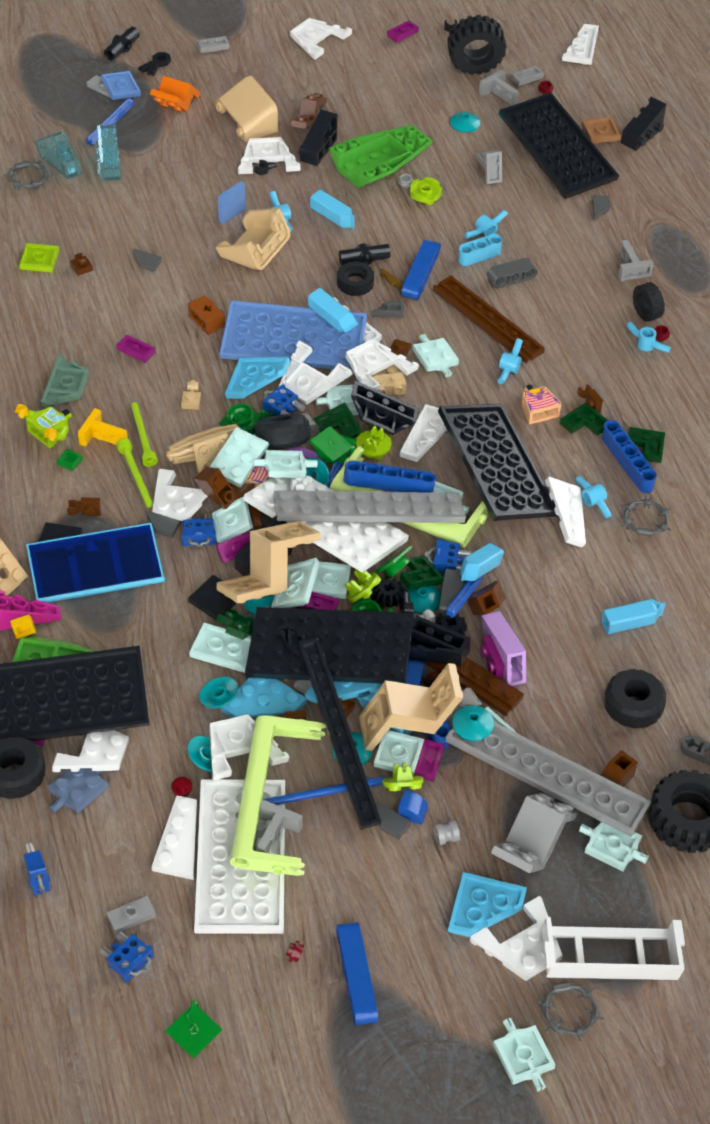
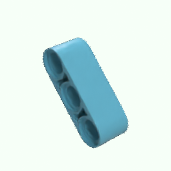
(480, 249)

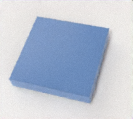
(120, 85)
(231, 202)

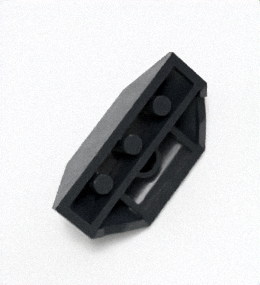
(382, 409)

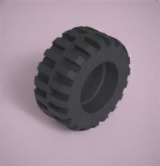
(476, 29)
(670, 825)

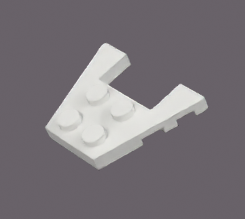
(312, 32)
(268, 149)
(374, 357)
(306, 380)
(175, 501)
(234, 738)
(100, 752)
(525, 951)

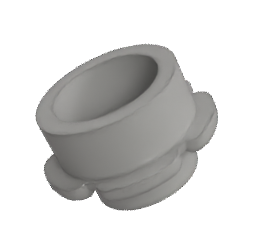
(405, 180)

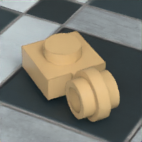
(191, 398)

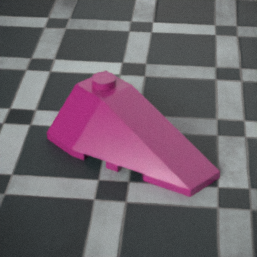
(16, 607)

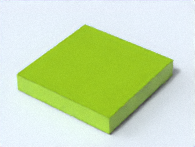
(39, 257)

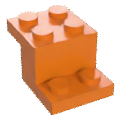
(175, 94)

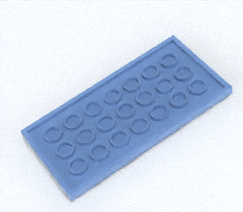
(276, 329)

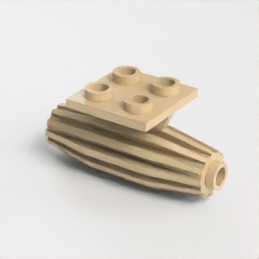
(200, 447)

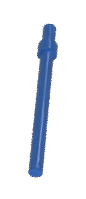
(318, 792)

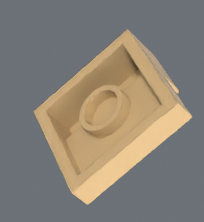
(391, 381)

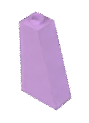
(508, 646)

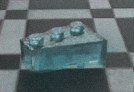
(59, 153)
(107, 153)

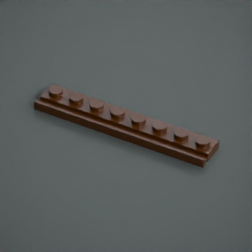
(487, 318)
(485, 685)

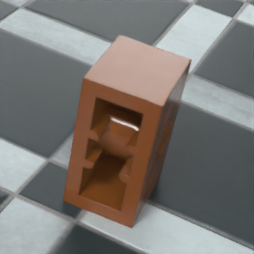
(206, 315)

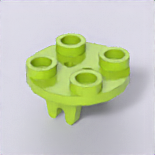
(375, 443)
(363, 586)
(402, 777)

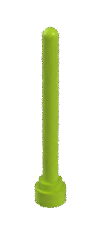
(125, 447)
(149, 457)

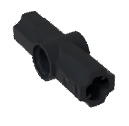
(121, 43)
(364, 253)

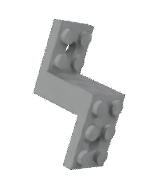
(535, 832)

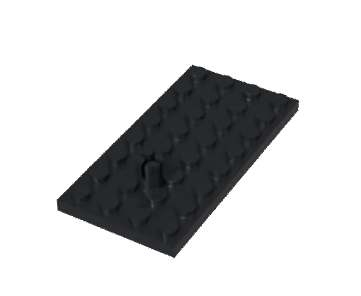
(558, 145)
(497, 461)
(354, 643)
(73, 694)

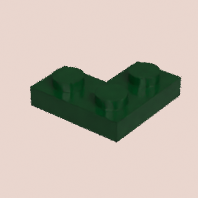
(583, 416)
(340, 418)
(651, 440)
(422, 574)
(237, 625)

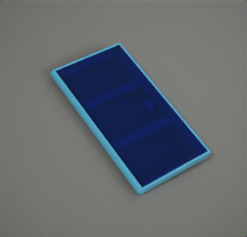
(95, 563)

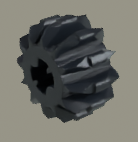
(388, 593)
(455, 623)

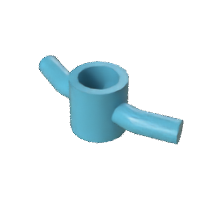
(284, 208)
(486, 225)
(647, 338)
(510, 362)
(594, 495)

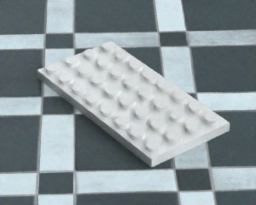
(226, 895)

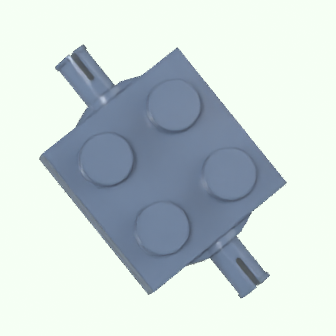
(76, 789)

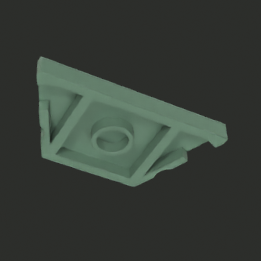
(65, 383)

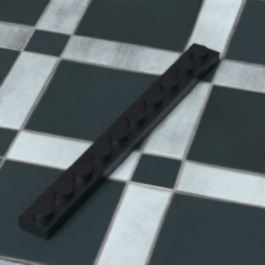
(339, 734)

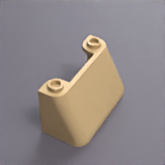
(250, 108)
(261, 241)

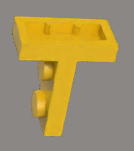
(96, 428)

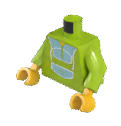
(46, 424)

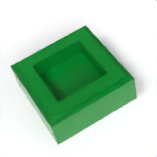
(69, 460)

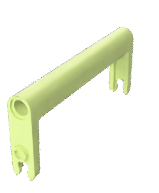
(448, 532)
(243, 851)

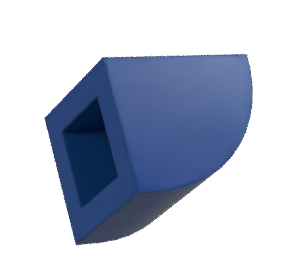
(413, 807)

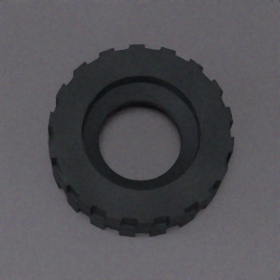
(355, 269)
(648, 301)

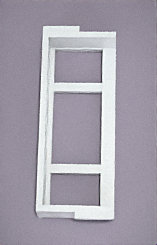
(673, 935)

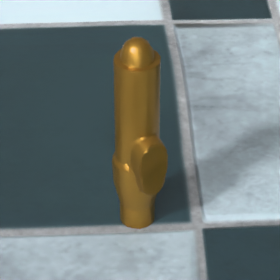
(391, 279)

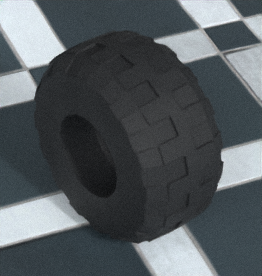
(283, 430)
(632, 712)
(27, 777)

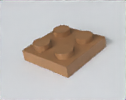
(601, 130)

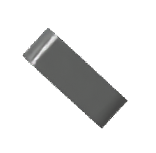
(512, 273)
(451, 586)

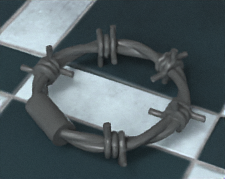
(24, 164)
(645, 531)
(566, 987)

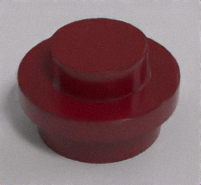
(545, 87)
(662, 333)
(181, 786)
(294, 951)

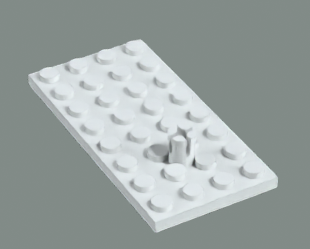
(352, 542)

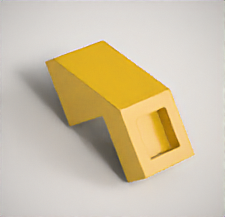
(23, 626)

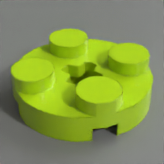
(419, 193)

